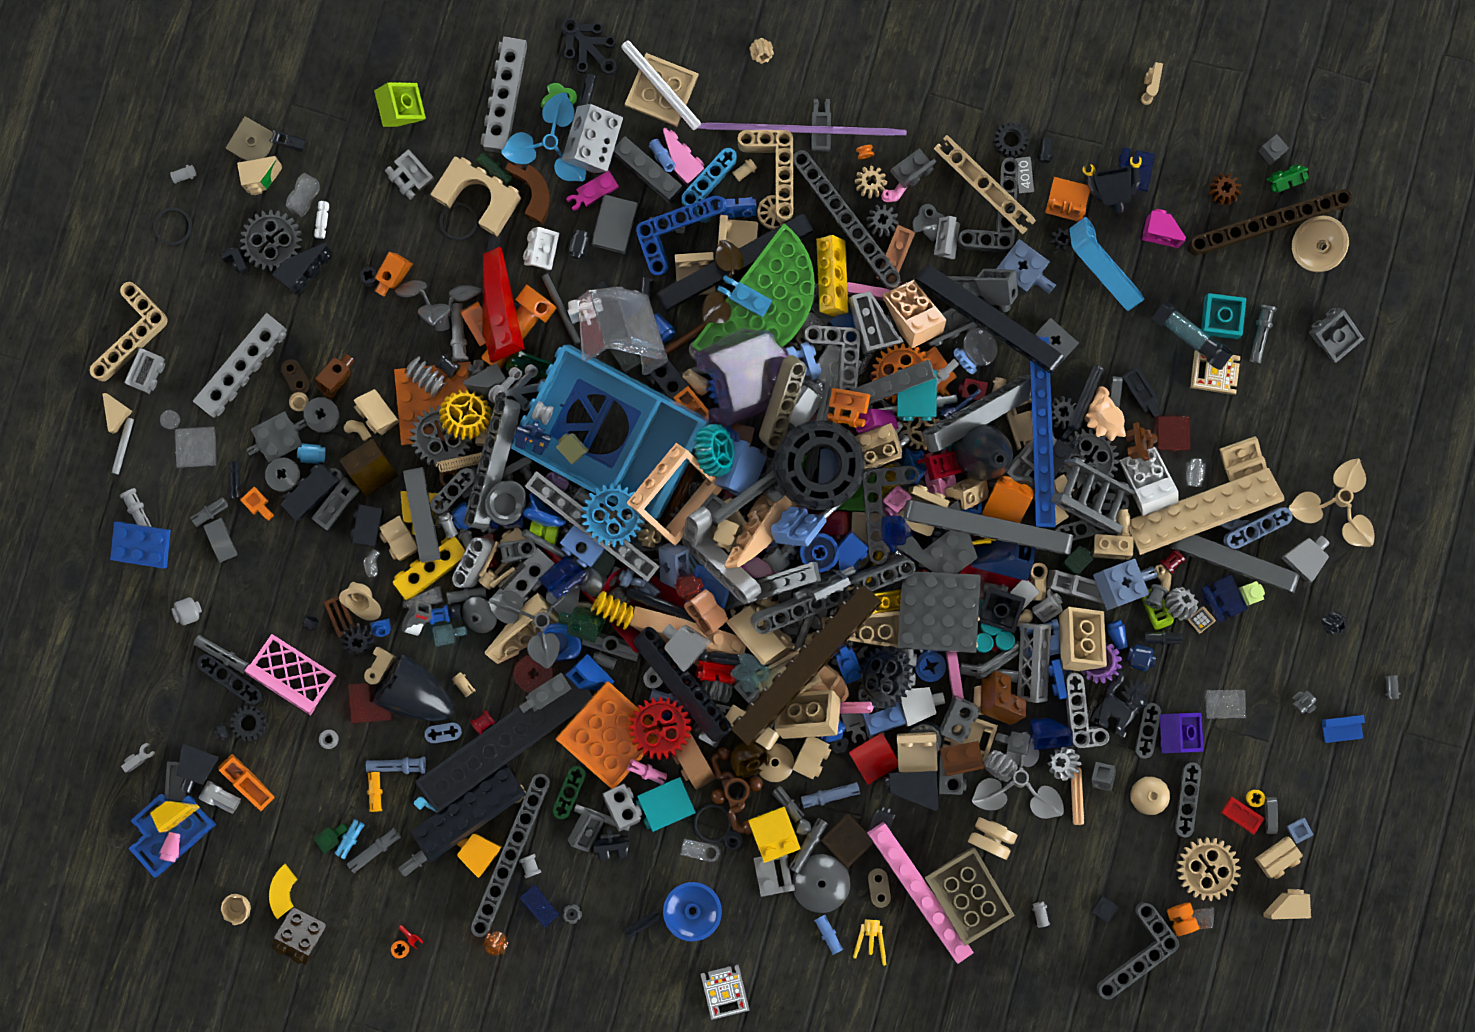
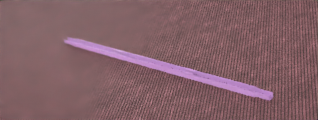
(803, 129)

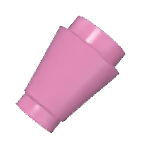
(170, 848)

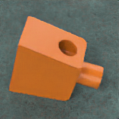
(397, 267)

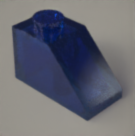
(1050, 734)

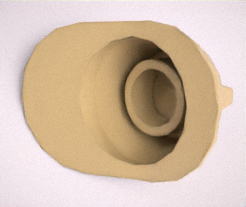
(360, 601)

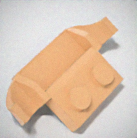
(830, 681)

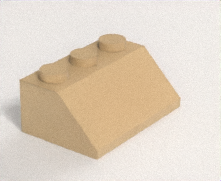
(1082, 639)
(766, 647)

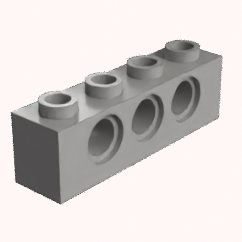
(539, 560)

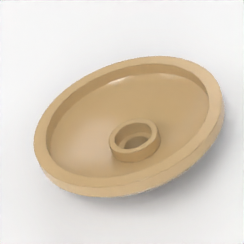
(1312, 236)

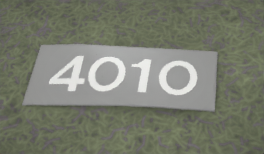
(1025, 177)

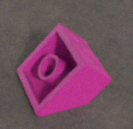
(1162, 229)

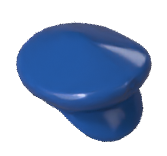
(541, 514)
(569, 645)

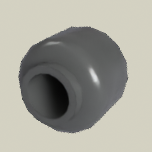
(592, 582)

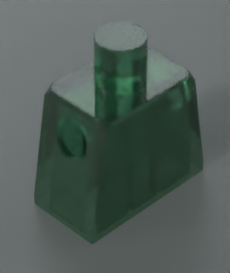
(583, 623)

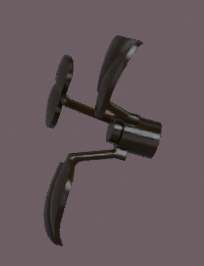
(715, 307)

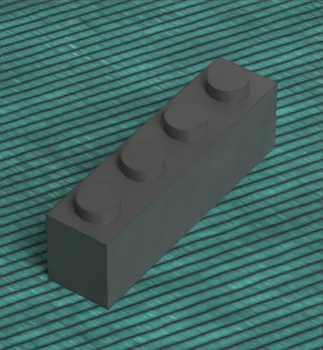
(647, 170)

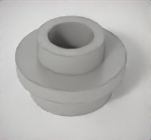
(322, 739)

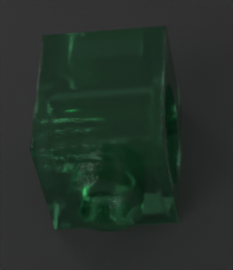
(1077, 560)

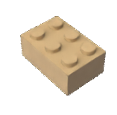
(810, 715)

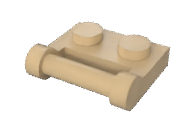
(1152, 80)

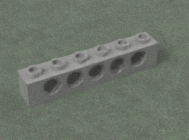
(508, 47)
(241, 354)

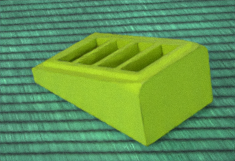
(1162, 623)

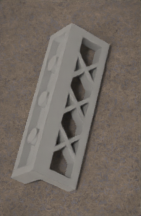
(1037, 663)

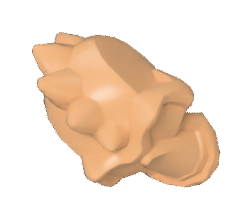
(1105, 416)

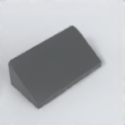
(586, 830)

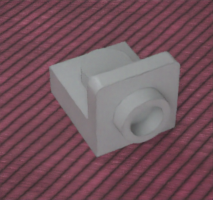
(1049, 607)

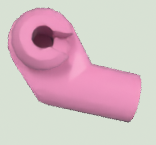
(893, 195)

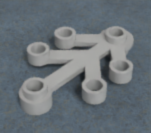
(519, 388)

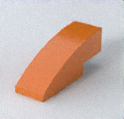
(246, 782)

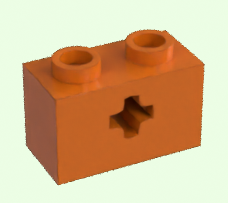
(690, 400)

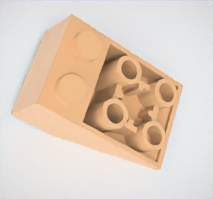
(914, 314)

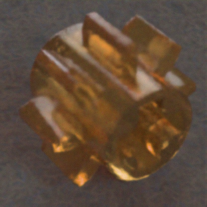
(495, 943)

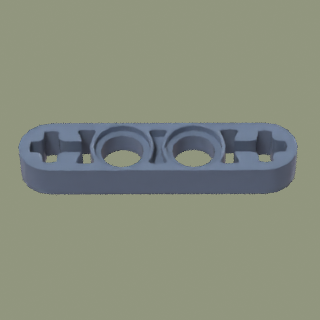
(1259, 531)

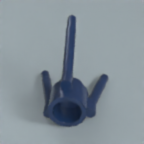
(946, 411)

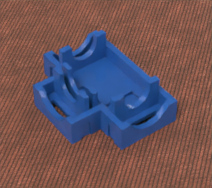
(151, 842)

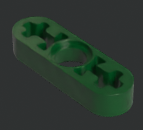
(569, 807)

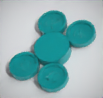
(1004, 640)

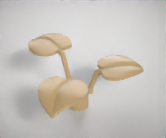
(1352, 479)

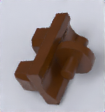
(1143, 439)

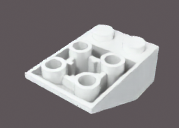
(1151, 483)

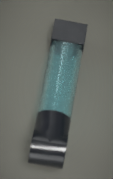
(1214, 352)

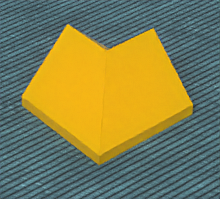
(171, 814)

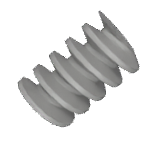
(425, 377)

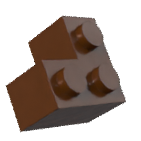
(998, 700)

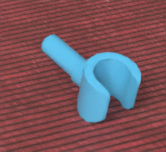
(420, 802)

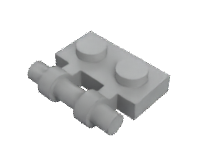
(413, 170)

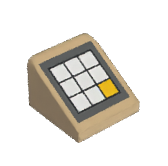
(1201, 619)

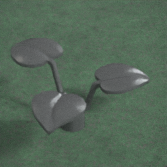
(437, 314)
(541, 648)

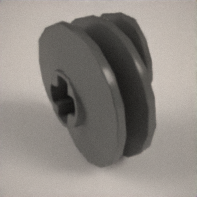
(313, 420)
(292, 474)

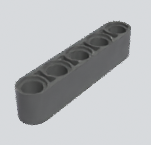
(421, 515)

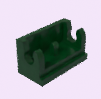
(522, 360)

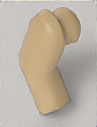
(1164, 576)

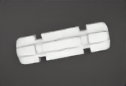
(321, 219)

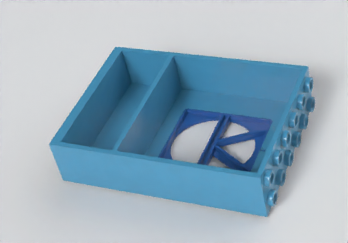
(653, 419)

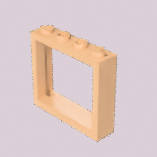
(656, 481)

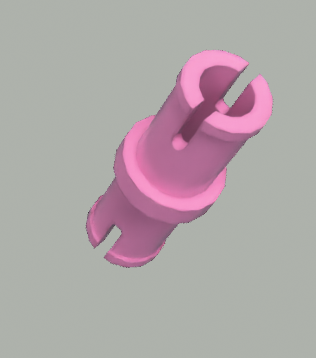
(646, 771)

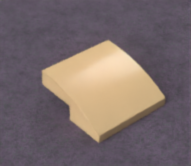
(1242, 458)

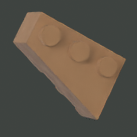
(693, 762)

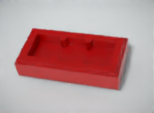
(1242, 815)

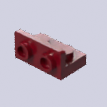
(941, 465)

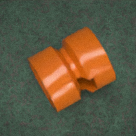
(1182, 919)

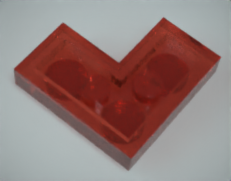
(361, 708)

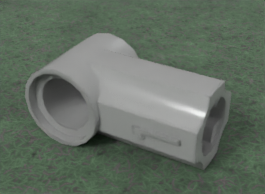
(215, 795)

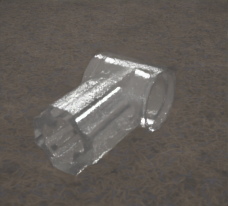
(698, 850)

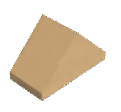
(115, 413)

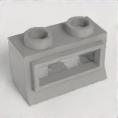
(145, 371)

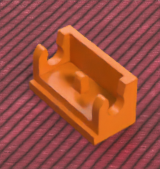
(474, 318)

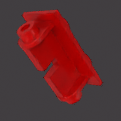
(710, 671)

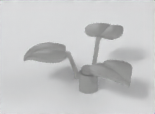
(991, 795)

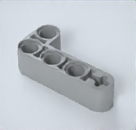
(1081, 708)

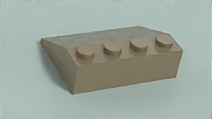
(969, 896)

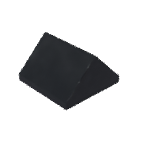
(1001, 609)

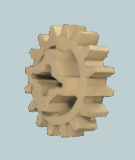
(910, 431)

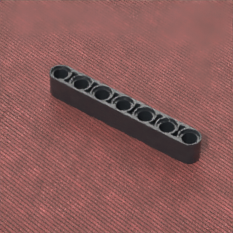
(682, 685)

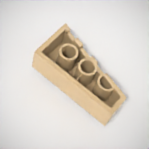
(877, 629)

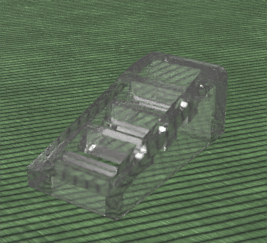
(432, 596)

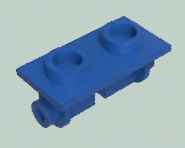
(745, 208)

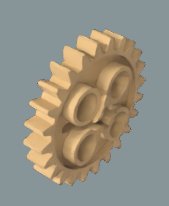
(1223, 859)

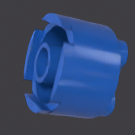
(828, 546)

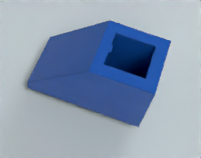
(850, 550)
(588, 674)

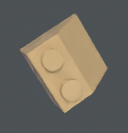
(1290, 906)

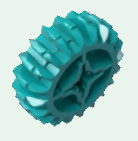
(714, 450)

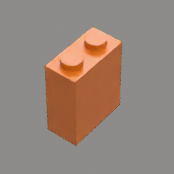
(1008, 500)

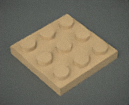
(649, 101)

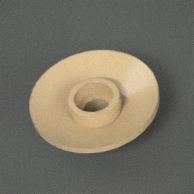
(785, 765)

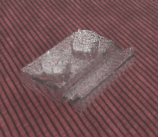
(1225, 704)

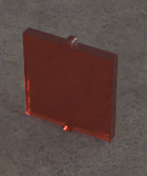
(1173, 433)

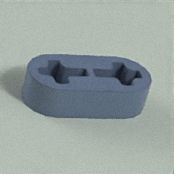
(442, 728)

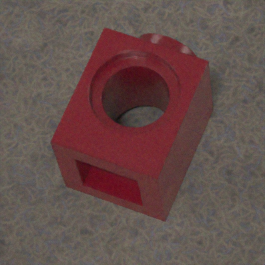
(979, 385)

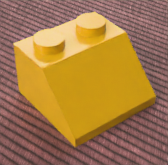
(774, 834)

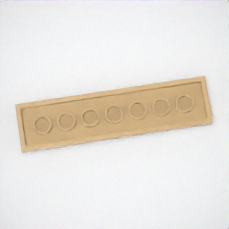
(1205, 511)

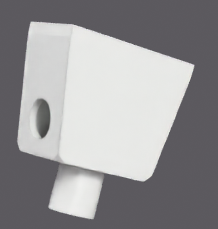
(920, 704)

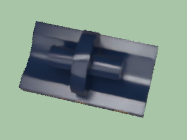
(532, 435)

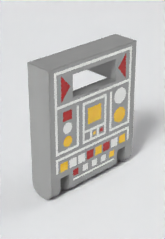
(724, 988)

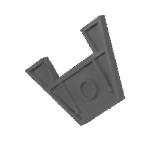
(945, 555)

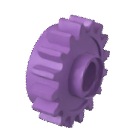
(1105, 672)

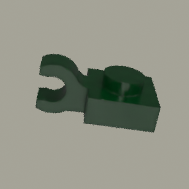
(329, 839)

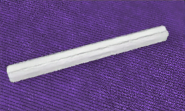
(661, 85)

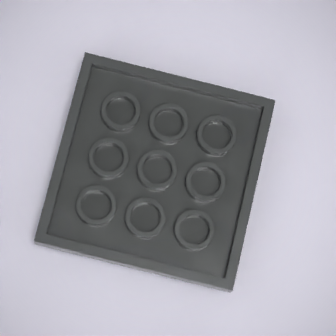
(939, 612)

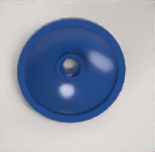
(690, 926)

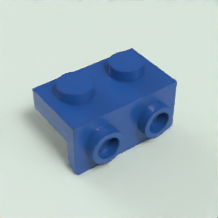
(1058, 675)

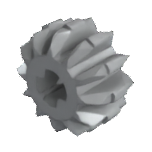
(1181, 603)
(1000, 765)
(1070, 765)

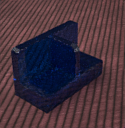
(895, 531)

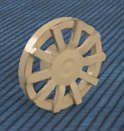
(771, 213)

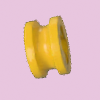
(1261, 800)

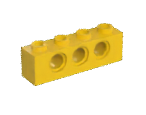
(832, 275)
(410, 590)

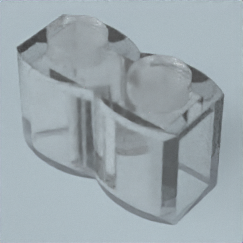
(300, 198)

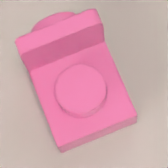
(895, 501)

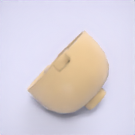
(1150, 795)

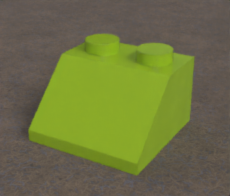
(399, 104)

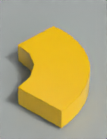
(280, 891)

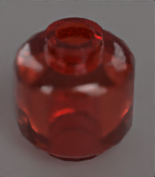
(688, 586)

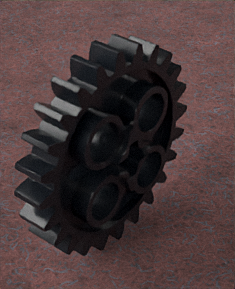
(885, 677)

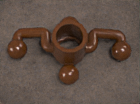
(719, 796)

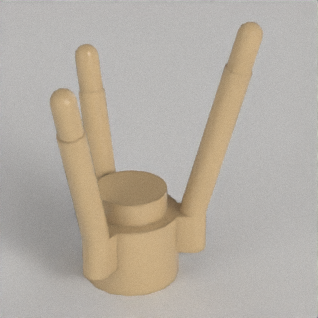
(490, 578)

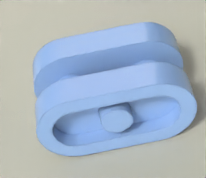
(807, 352)

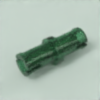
(494, 168)

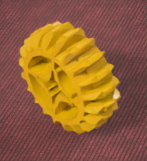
(454, 406)

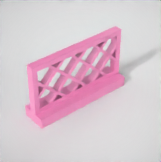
(277, 685)

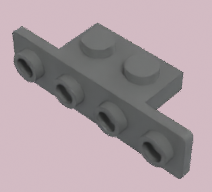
(954, 324)

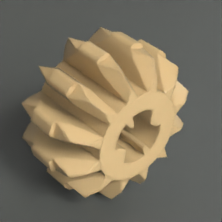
(866, 176)

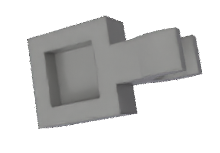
(134, 761)

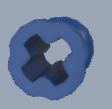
(440, 614)

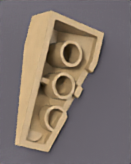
(517, 635)

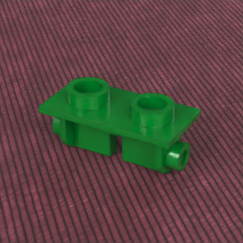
(1295, 175)

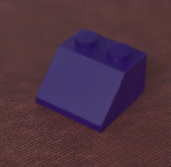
(1181, 732)

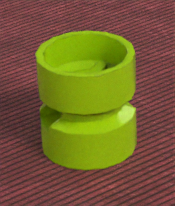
(547, 533)

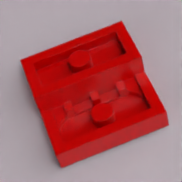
(874, 758)

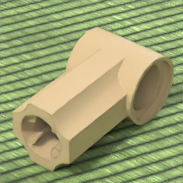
(1039, 582)

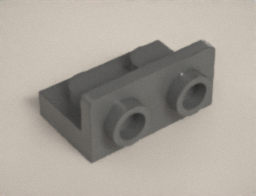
(912, 168)

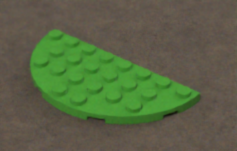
(785, 277)

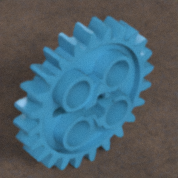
(600, 528)

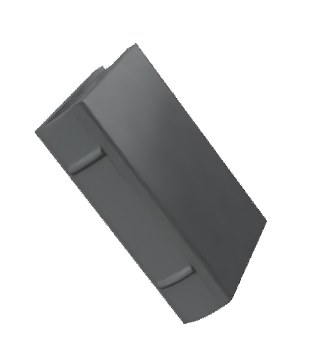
(614, 224)

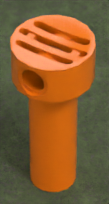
(531, 309)

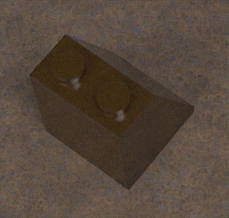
(369, 467)

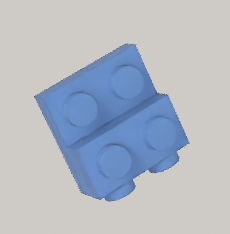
(797, 527)

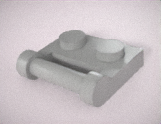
(768, 878)

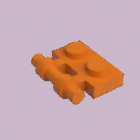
(850, 401)

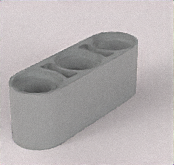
(472, 562)

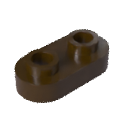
(295, 376)

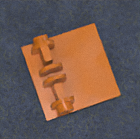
(1067, 199)

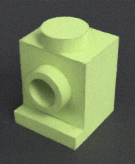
(1252, 593)

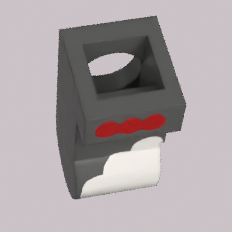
(416, 619)

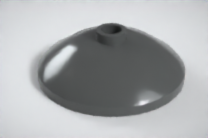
(836, 880)

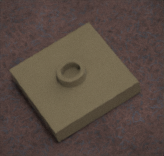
(250, 141)

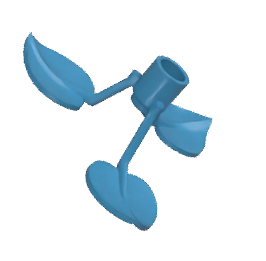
(521, 148)

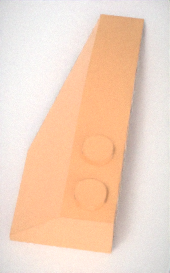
(757, 530)
(721, 640)

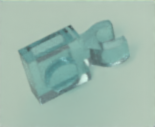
(446, 634)

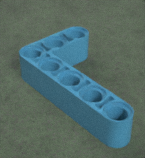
(1086, 246)

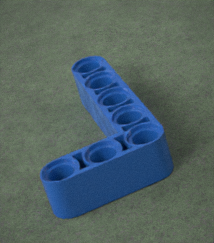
(673, 224)

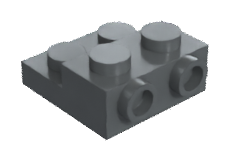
(1336, 334)

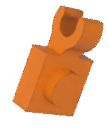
(256, 502)

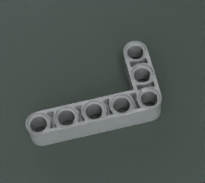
(844, 346)
(714, 557)

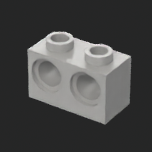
(616, 809)

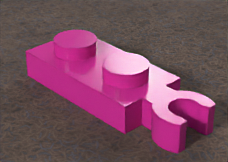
(594, 190)

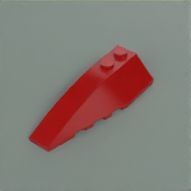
(499, 312)

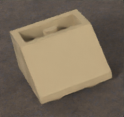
(376, 411)
(880, 446)

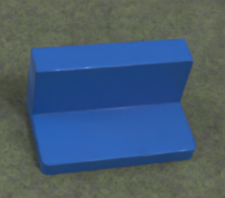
(1342, 728)

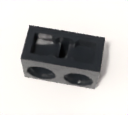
(671, 376)

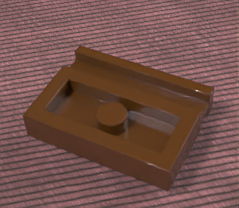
(961, 758)

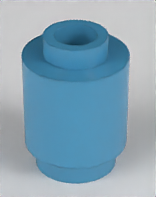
(311, 453)

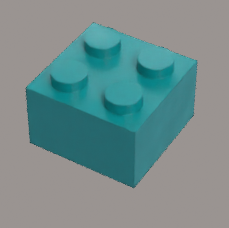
(1223, 316)

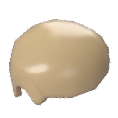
(235, 909)

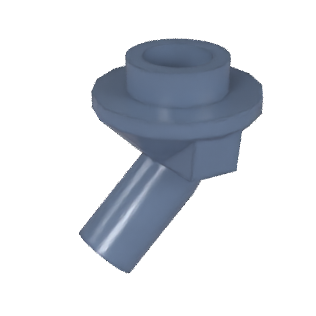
(626, 578)

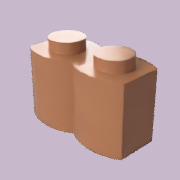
(706, 612)

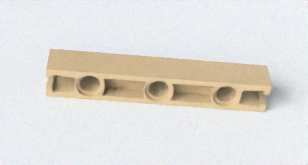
(993, 192)

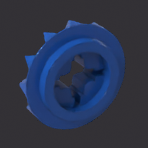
(939, 669)

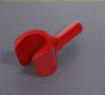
(411, 938)

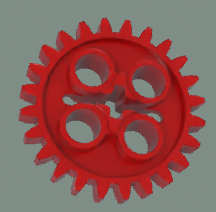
(656, 711)

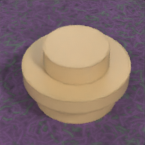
(298, 401)

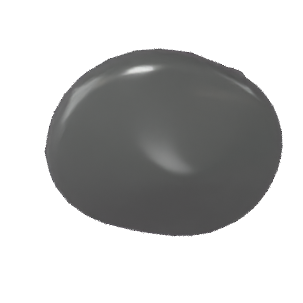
(505, 502)

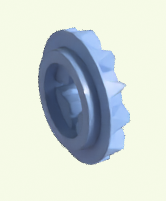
(965, 361)

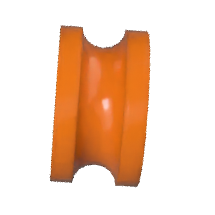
(865, 151)
(395, 945)

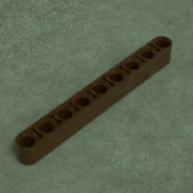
(1278, 218)

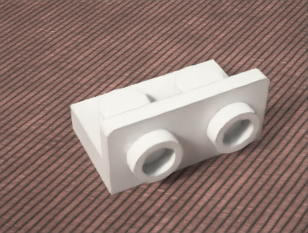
(541, 248)

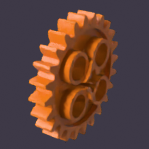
(894, 359)

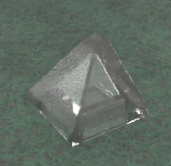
(1204, 917)

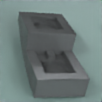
(220, 540)

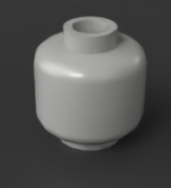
(186, 611)

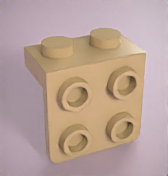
(920, 494)

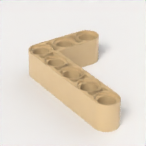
(782, 168)
(131, 335)

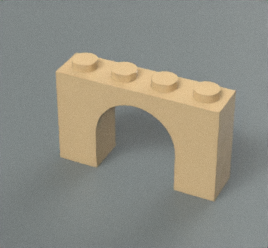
(462, 174)

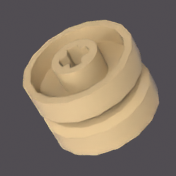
(992, 838)

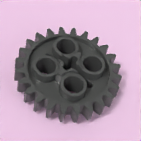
(259, 229)
(425, 442)
(1103, 447)

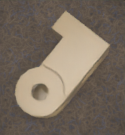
(380, 666)

